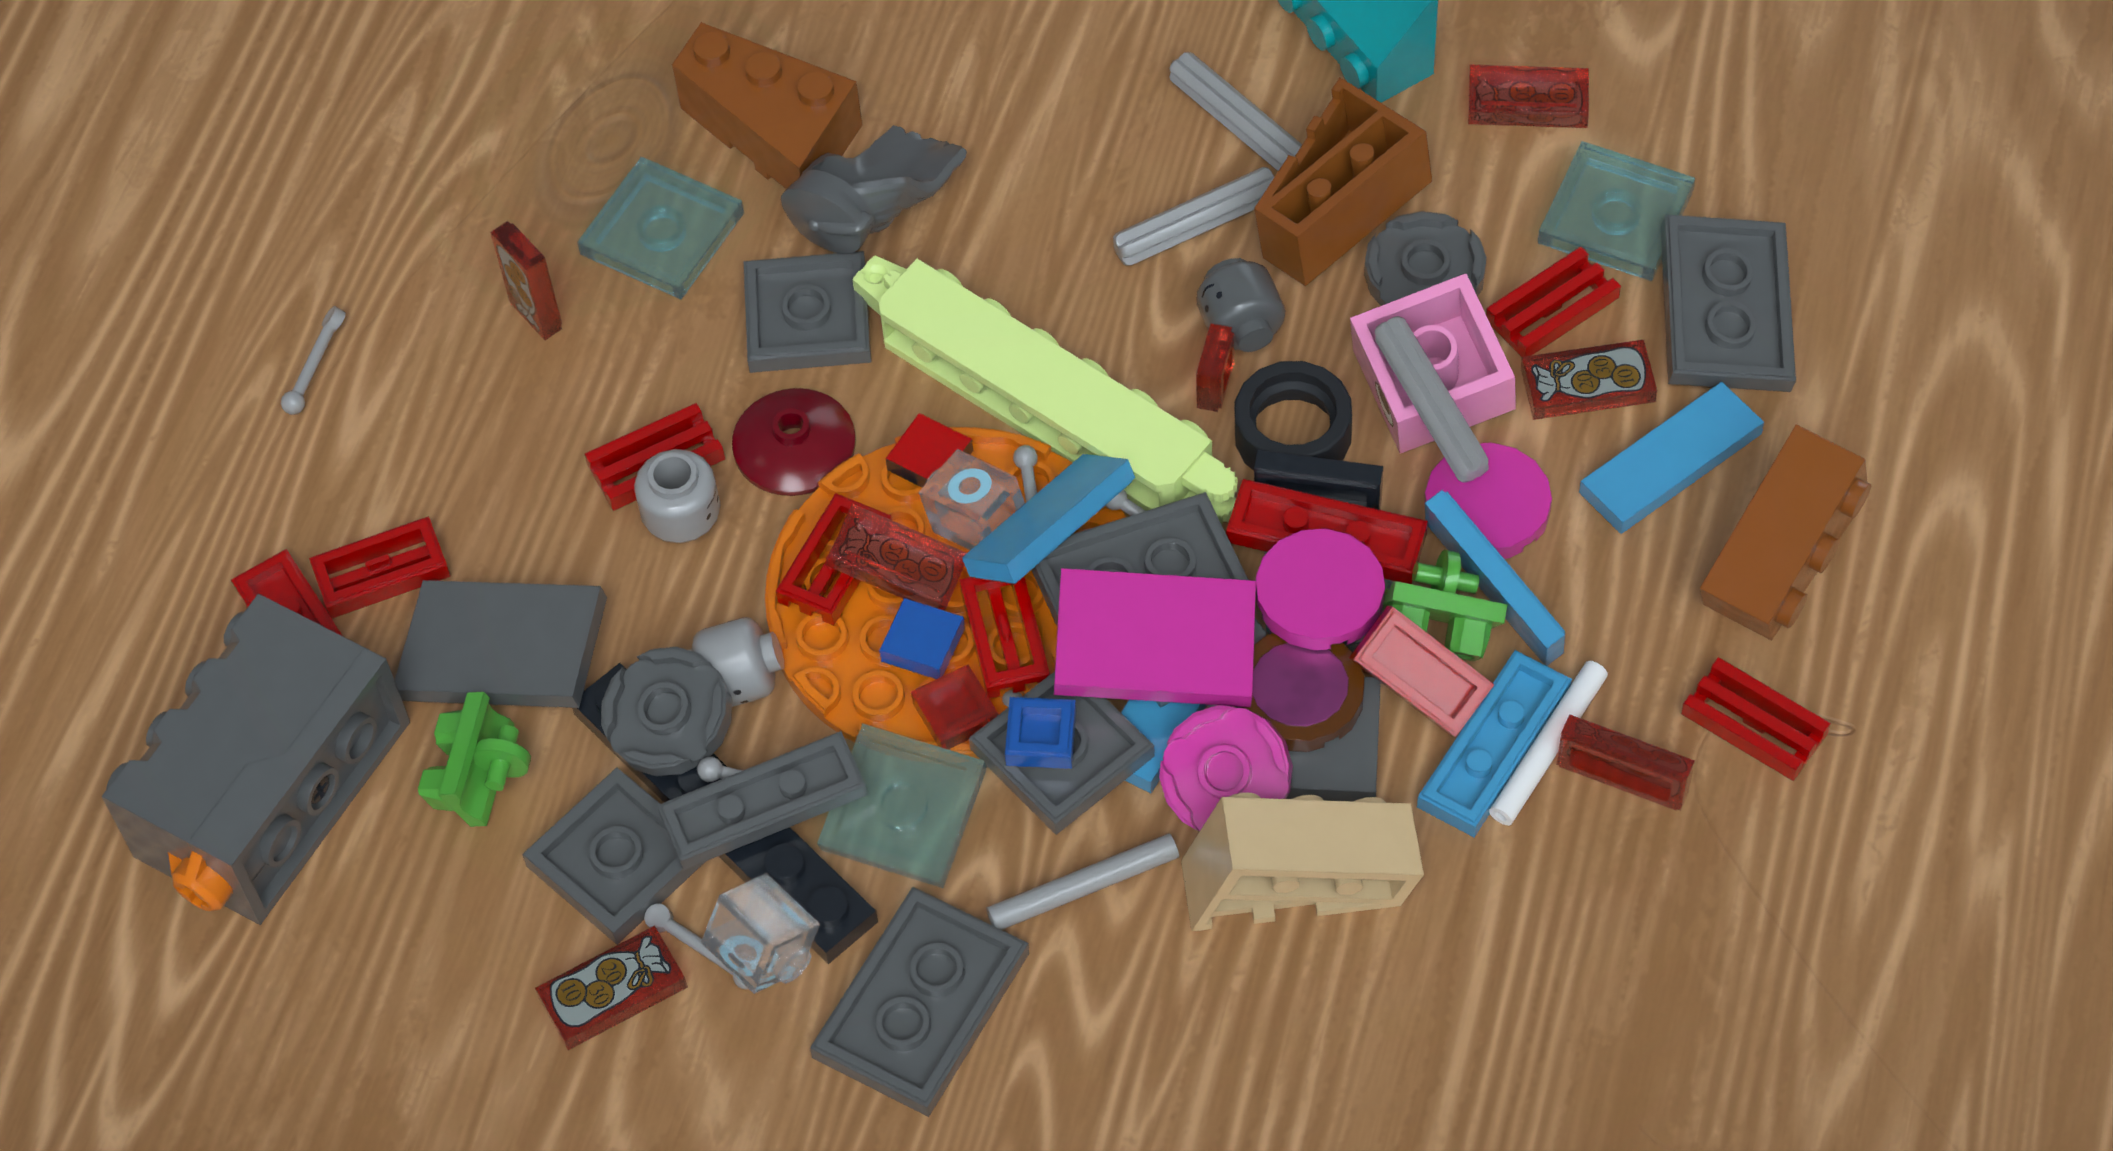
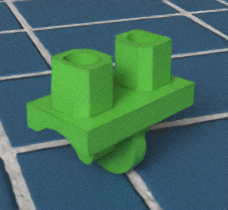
(1467, 617)
(479, 761)

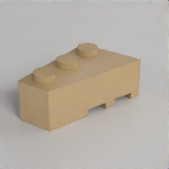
(1300, 853)

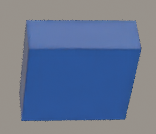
(922, 639)
(1040, 732)

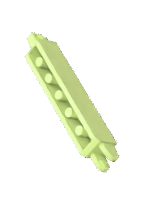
(1039, 385)

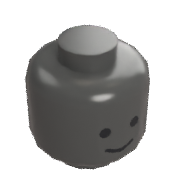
(1243, 298)

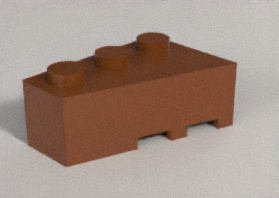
(765, 102)
(1341, 184)
(1787, 533)

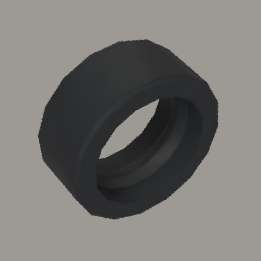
(1293, 382)

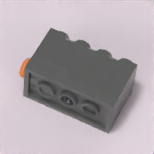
(257, 760)

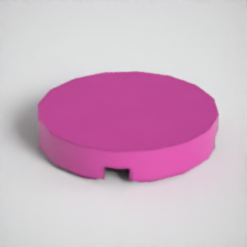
(1505, 503)
(1320, 589)
(1219, 756)

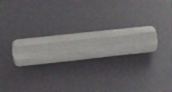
(1233, 110)
(1191, 217)
(1431, 399)

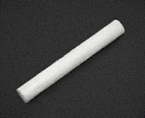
(1547, 744)

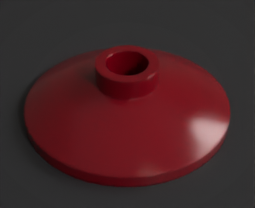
(794, 461)

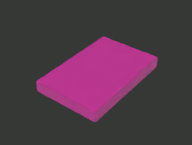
(1155, 637)

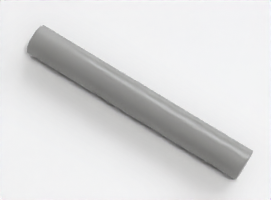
(1083, 882)

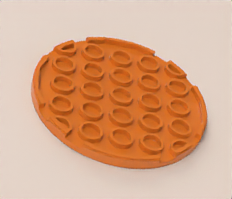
(840, 665)

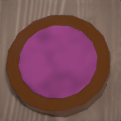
(1306, 691)

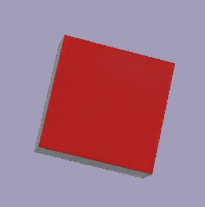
(925, 449)

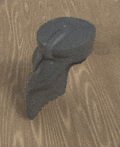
(849, 198)

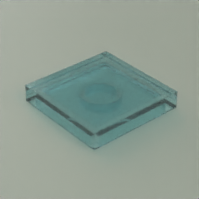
(1615, 209)
(661, 227)
(912, 807)

